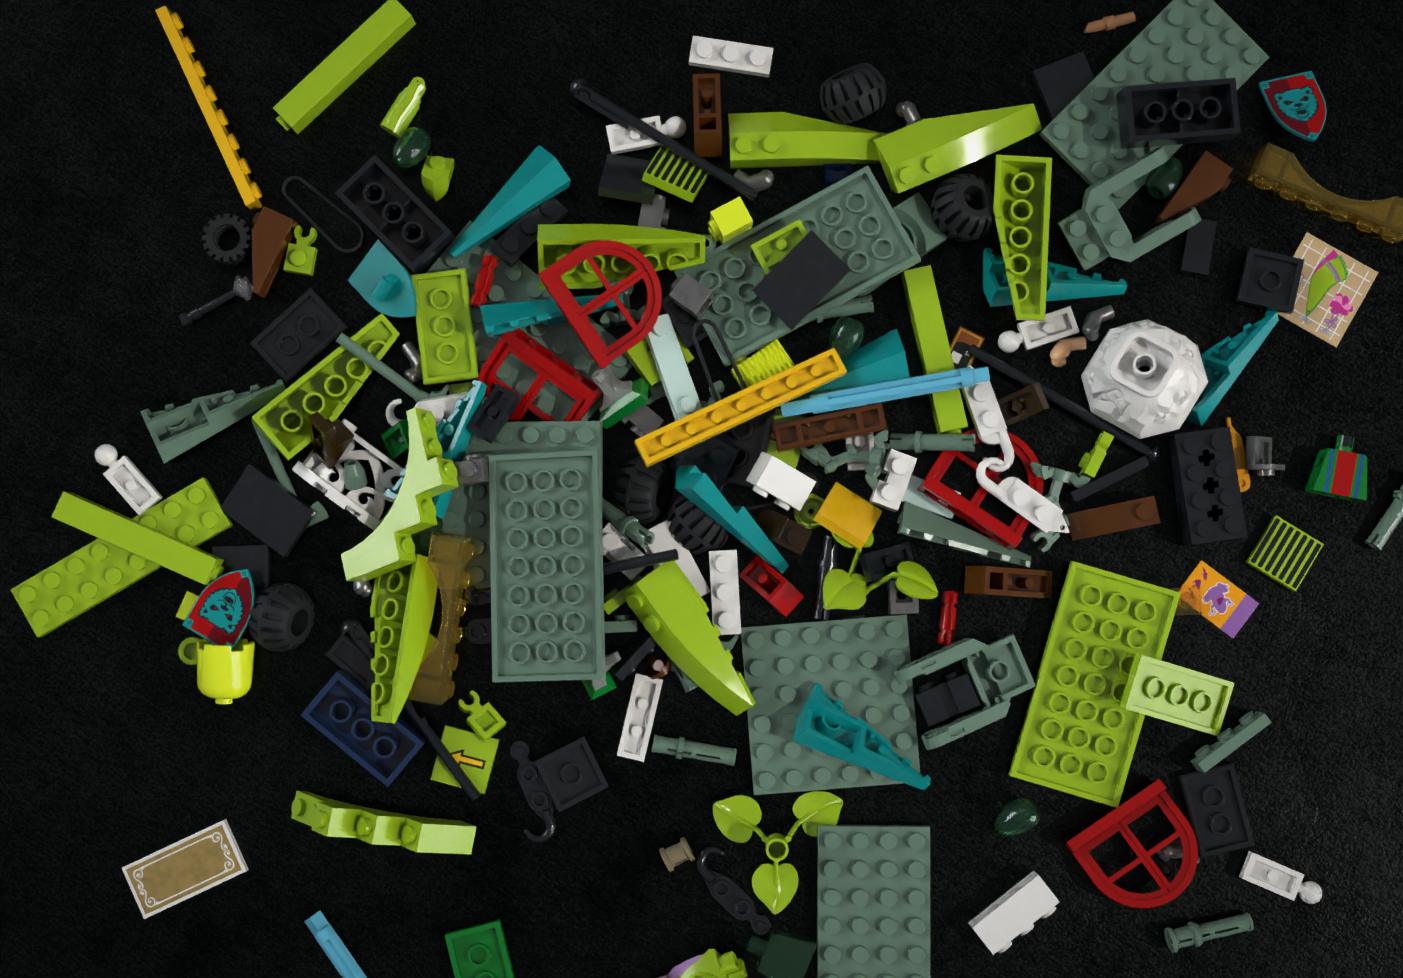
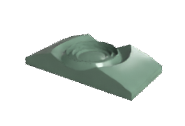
(918, 223)

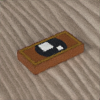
(961, 344)

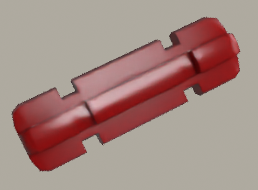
(484, 281)
(947, 617)

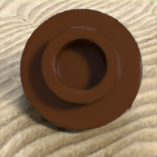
(657, 667)

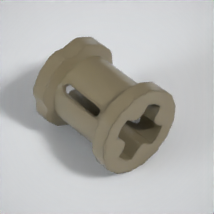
(676, 854)

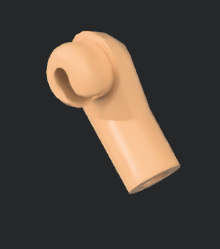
(1064, 347)

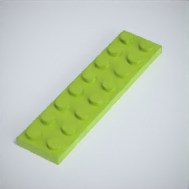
(106, 569)

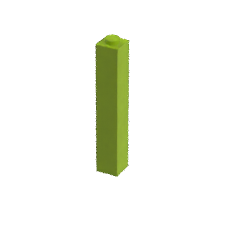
(344, 66)
(933, 346)
(138, 538)

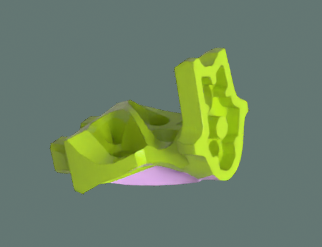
(710, 965)

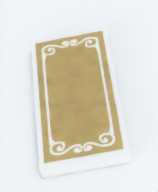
(185, 869)

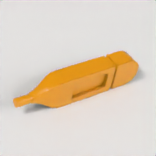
(1240, 458)

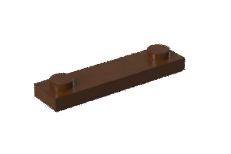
(829, 427)

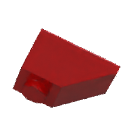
(771, 586)

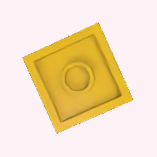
(848, 515)

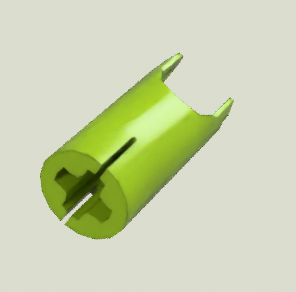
(404, 108)

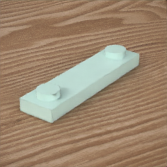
(672, 368)

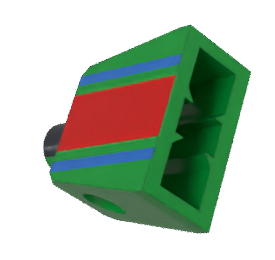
(1339, 472)

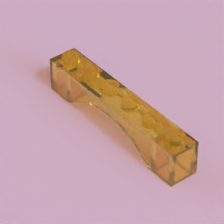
(1281, 172)
(448, 561)

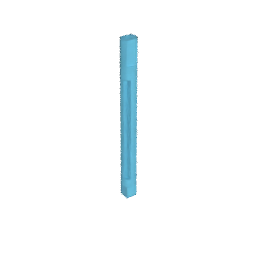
(886, 391)
(334, 947)

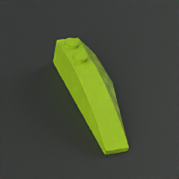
(796, 140)
(950, 142)
(1022, 225)
(660, 246)
(322, 389)
(402, 619)
(680, 626)

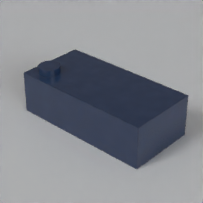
(344, 717)

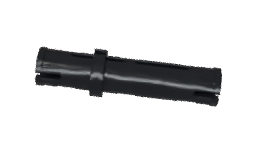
(827, 562)

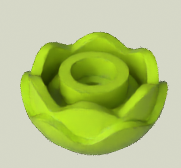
(803, 517)

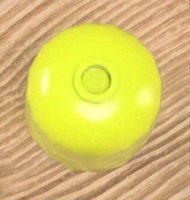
(224, 672)

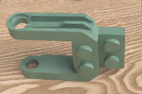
(1100, 231)
(995, 673)

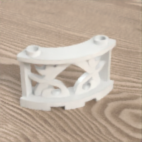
(318, 476)

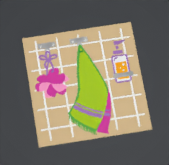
(1328, 290)

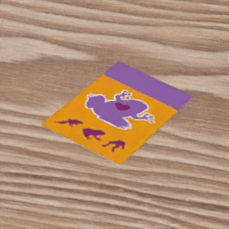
(1221, 600)

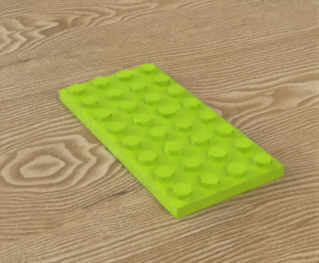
(1073, 724)

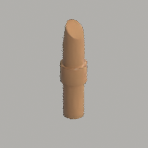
(1110, 22)

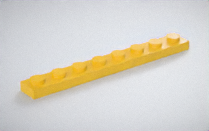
(205, 97)
(740, 407)

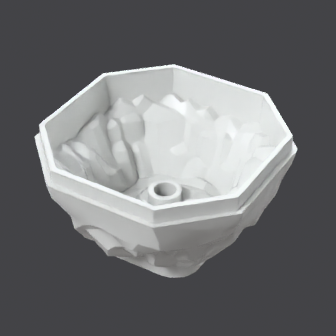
(1148, 400)

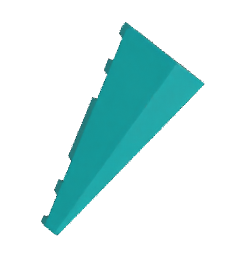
(531, 185)
(1062, 282)
(517, 315)
(1226, 362)
(871, 364)
(453, 439)
(735, 519)
(835, 732)

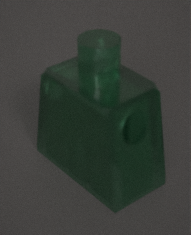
(782, 954)

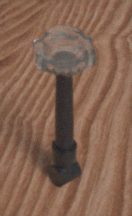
(241, 288)

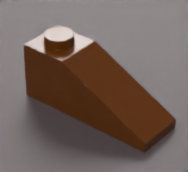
(707, 115)
(1200, 183)
(269, 246)
(1113, 518)
(1008, 582)

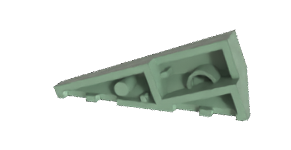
(188, 425)
(930, 527)

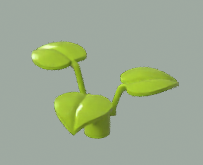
(849, 590)
(738, 819)

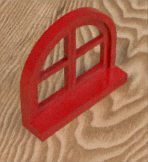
(577, 315)
(549, 368)
(969, 510)
(1117, 821)

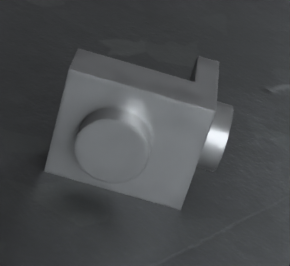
(1259, 456)

